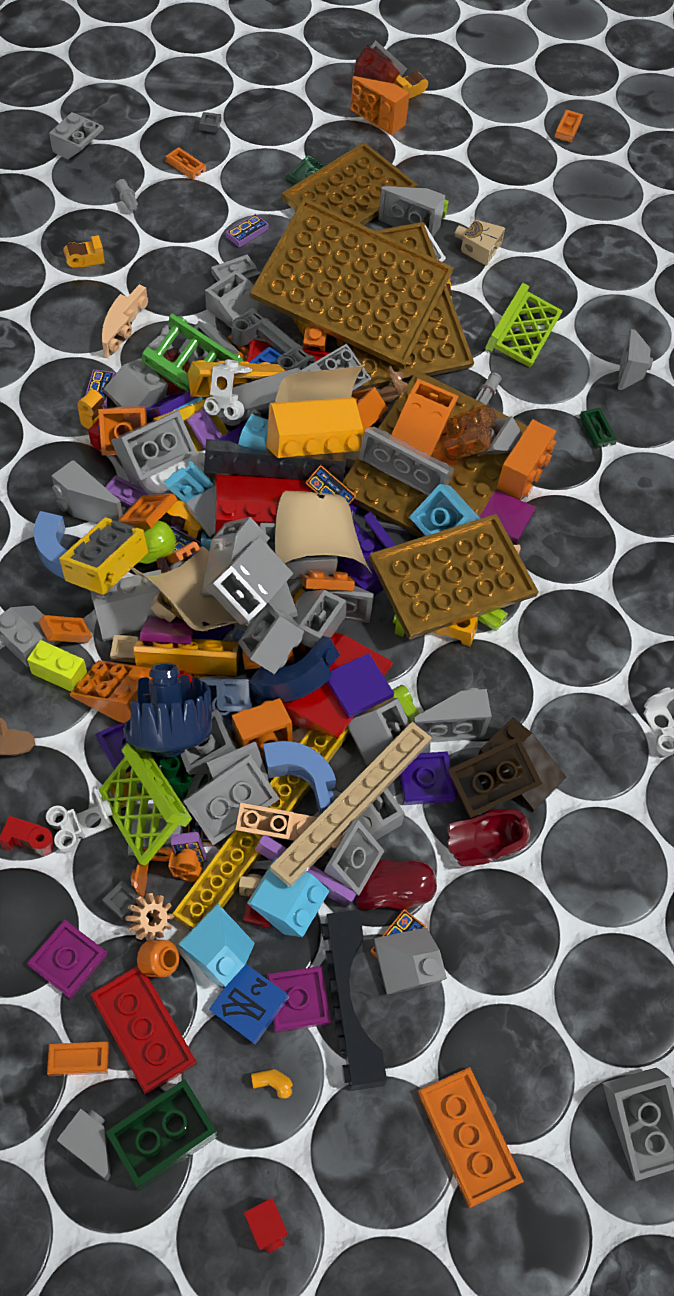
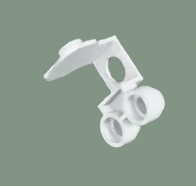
(225, 399)
(657, 706)
(75, 825)

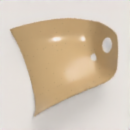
(319, 385)
(315, 527)
(183, 590)

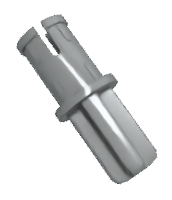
(126, 194)
(488, 389)

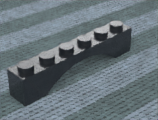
(237, 459)
(363, 1057)

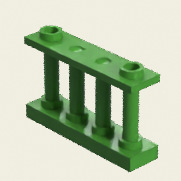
(173, 371)

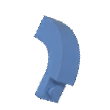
(48, 534)
(299, 760)

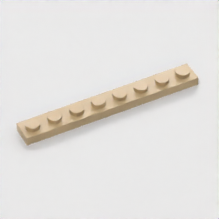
(350, 805)

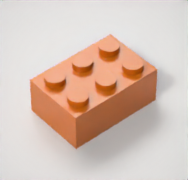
(527, 460)

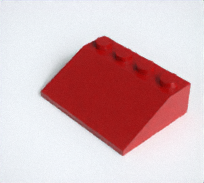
(251, 497)
(321, 709)

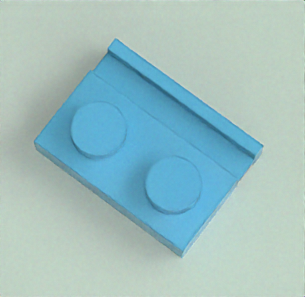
(188, 482)

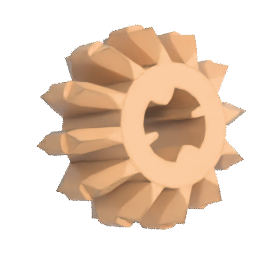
(141, 922)

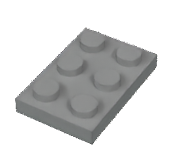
(218, 801)

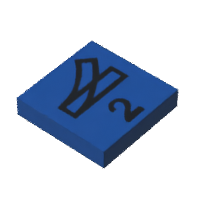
(249, 1003)

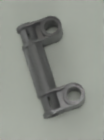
(252, 325)

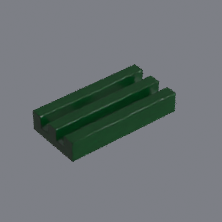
(594, 429)

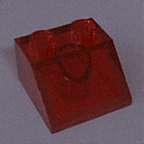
(375, 67)

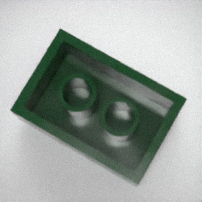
(162, 1134)

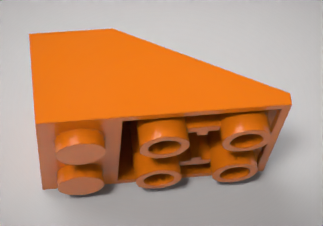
(380, 103)
(425, 416)
(110, 688)

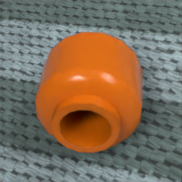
(158, 958)

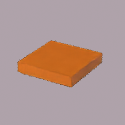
(148, 510)

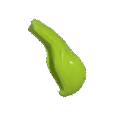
(159, 541)

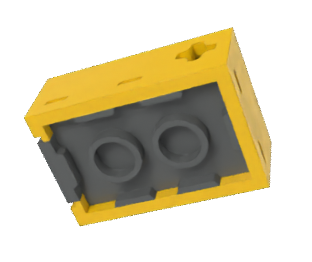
(103, 555)

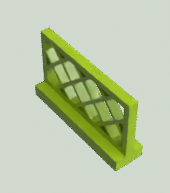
(508, 322)
(154, 788)

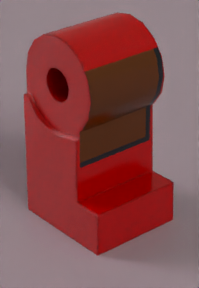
(26, 835)

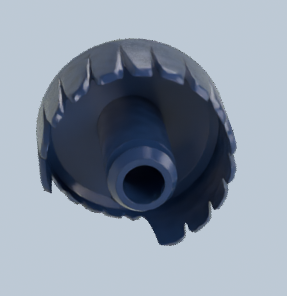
(169, 712)

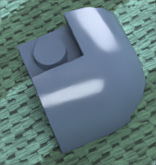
(229, 695)

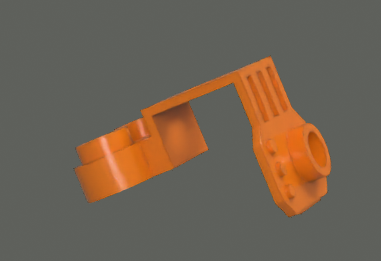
(183, 865)

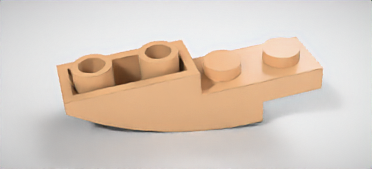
(119, 318)
(274, 822)

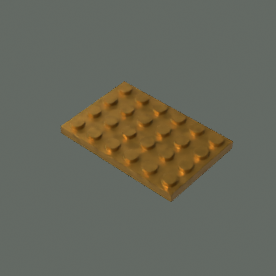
(350, 184)
(452, 576)

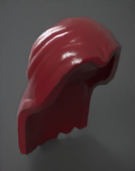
(488, 836)
(398, 885)

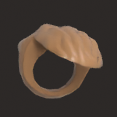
(394, 390)
(14, 741)

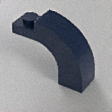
(297, 679)

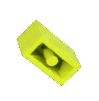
(56, 665)

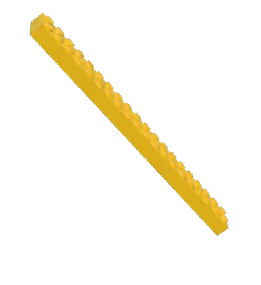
(238, 853)

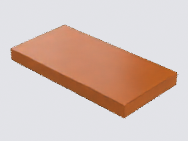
(470, 1137)

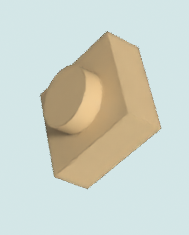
(162, 609)
(123, 648)
(248, 884)

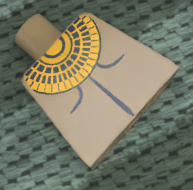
(480, 240)

